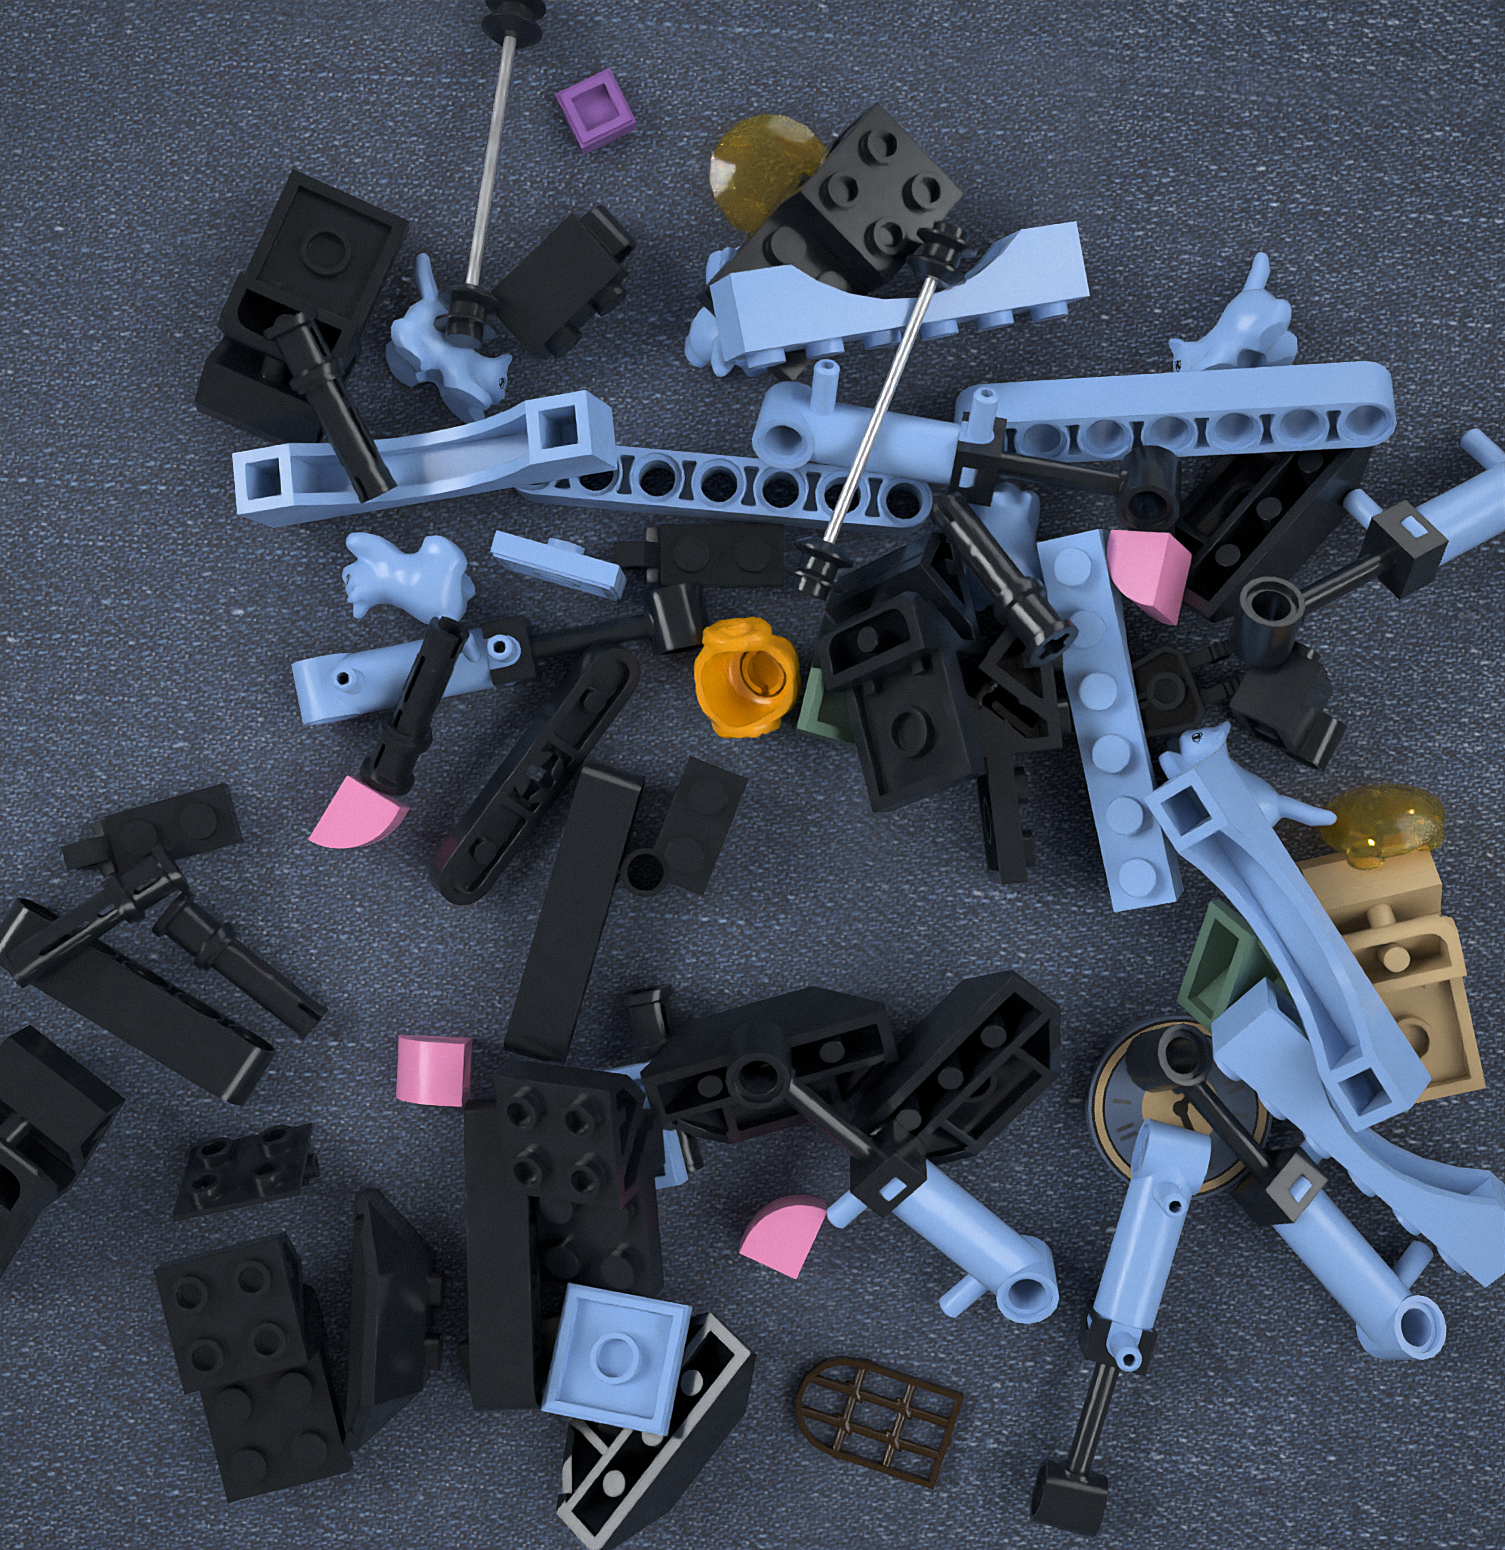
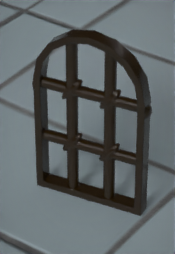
(891, 1438)

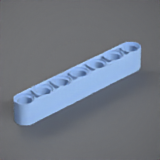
(1196, 411)
(748, 502)

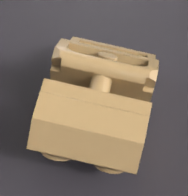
(1409, 956)

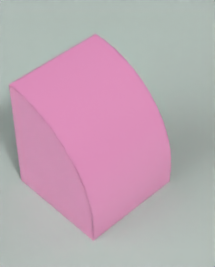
(1149, 571)
(358, 816)
(434, 1070)
(784, 1232)

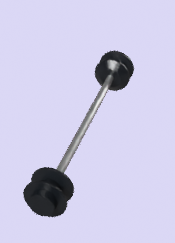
(937, 268)
(468, 304)

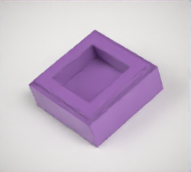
(596, 111)

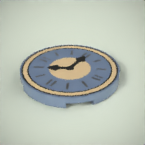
(1119, 1107)

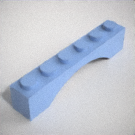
(787, 310)
(515, 448)
(1108, 722)
(1350, 1029)
(1450, 1205)

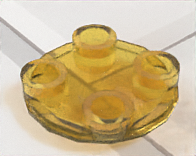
(758, 164)
(1384, 823)

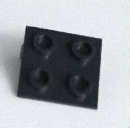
(246, 1171)

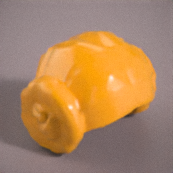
(746, 677)

